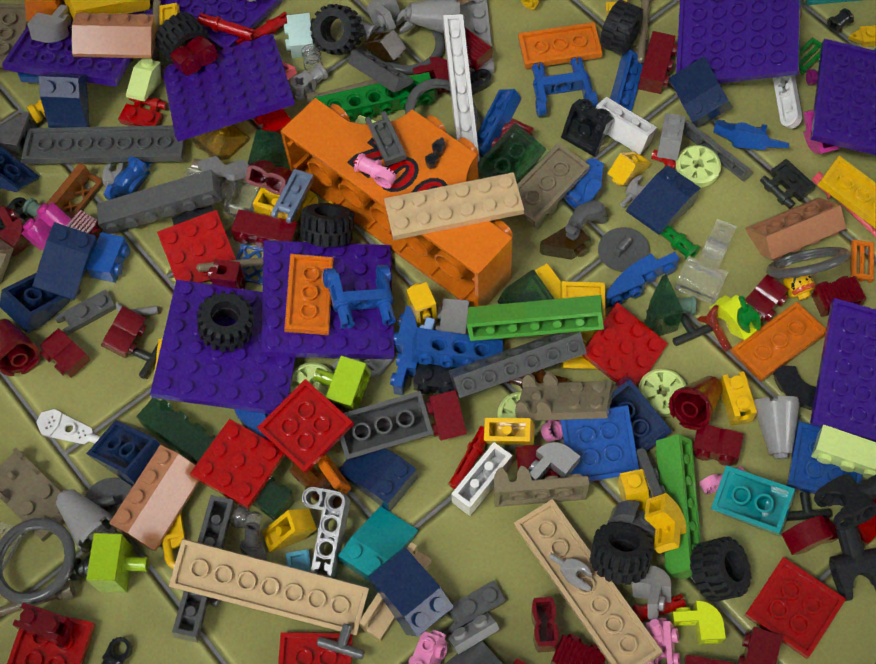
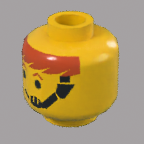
(799, 286)

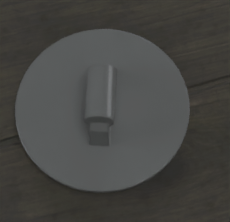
(622, 248)
(109, 493)

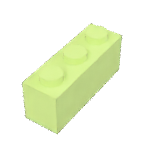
(846, 451)

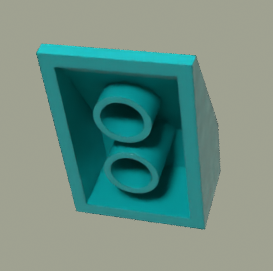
(753, 500)
(376, 542)

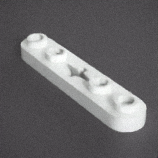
(788, 101)

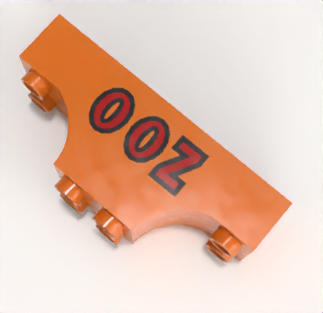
(464, 260)

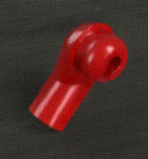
(669, 162)

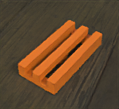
(853, 260)
(333, 474)

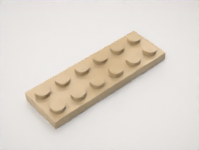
(453, 206)

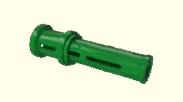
(679, 241)

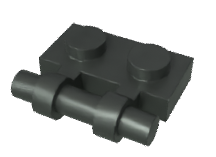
(791, 179)

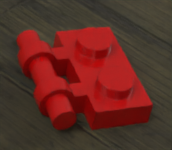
(137, 116)

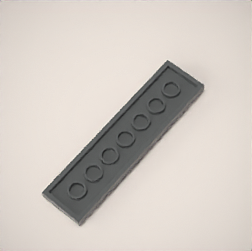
(101, 145)

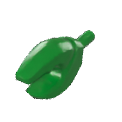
(747, 314)

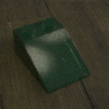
(512, 153)

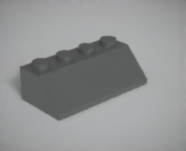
(386, 425)

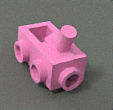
(666, 637)
(430, 648)

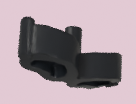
(433, 158)

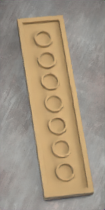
(268, 586)
(603, 609)

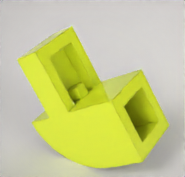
(728, 311)
(706, 620)

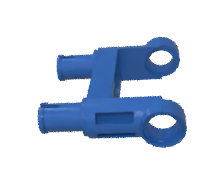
(549, 85)
(364, 299)

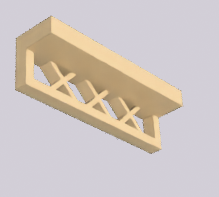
(378, 616)

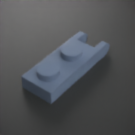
(293, 194)

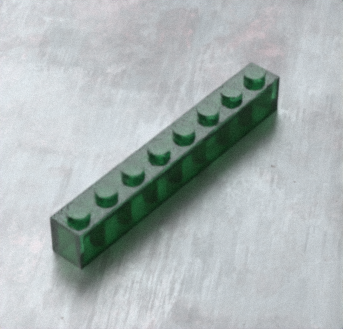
(193, 443)

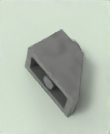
(14, 133)

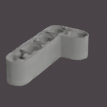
(324, 534)

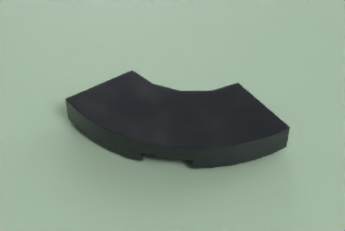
(792, 385)

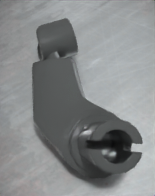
(586, 212)
(251, 544)

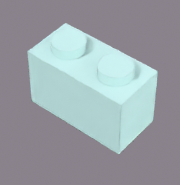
(299, 33)

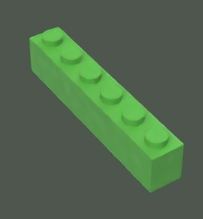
(535, 318)
(678, 478)

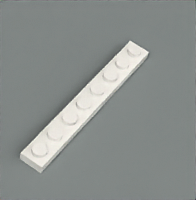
(459, 78)

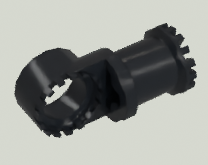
(111, 658)

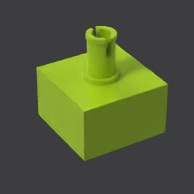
(346, 384)
(112, 562)

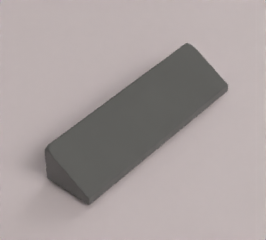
(379, 70)
(725, 157)

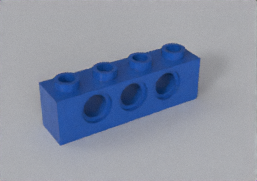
(447, 346)

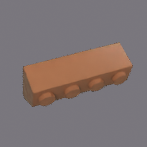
(113, 35)
(796, 228)
(156, 499)

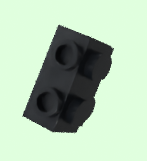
(587, 126)
(432, 379)

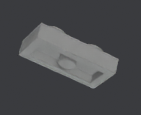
(472, 633)

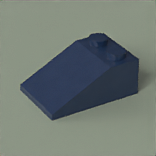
(700, 92)
(64, 99)
(14, 173)
(664, 200)
(64, 261)
(30, 305)
(645, 421)
(124, 451)
(380, 476)
(410, 592)

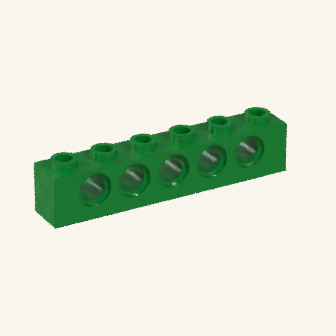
(362, 99)

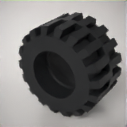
(322, 27)
(621, 27)
(178, 32)
(327, 224)
(225, 306)
(621, 553)
(720, 569)

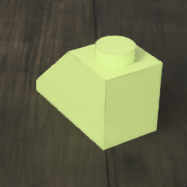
(144, 79)

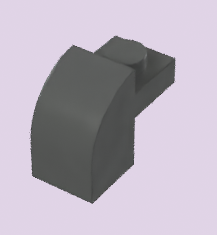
(628, 512)

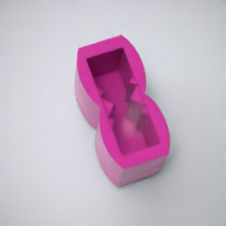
(38, 229)

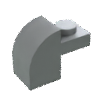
(383, 12)
(50, 27)
(554, 456)
(655, 588)

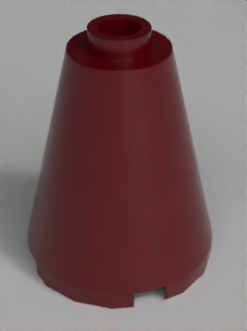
(17, 350)
(696, 402)

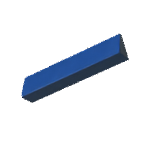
(627, 80)
(498, 114)

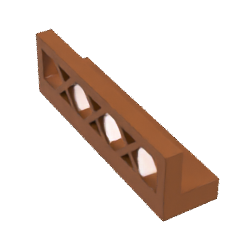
(71, 188)

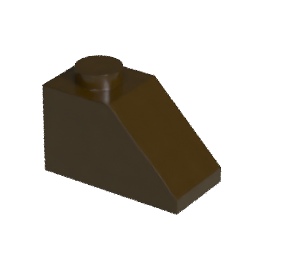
(385, 45)
(563, 247)

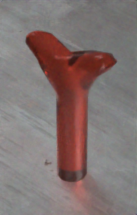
(712, 320)

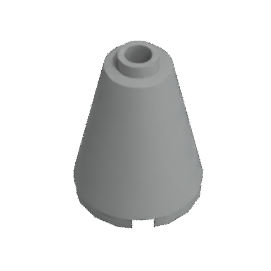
(430, 13)
(778, 423)
(83, 518)

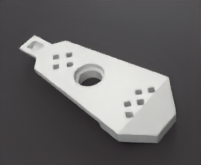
(59, 427)

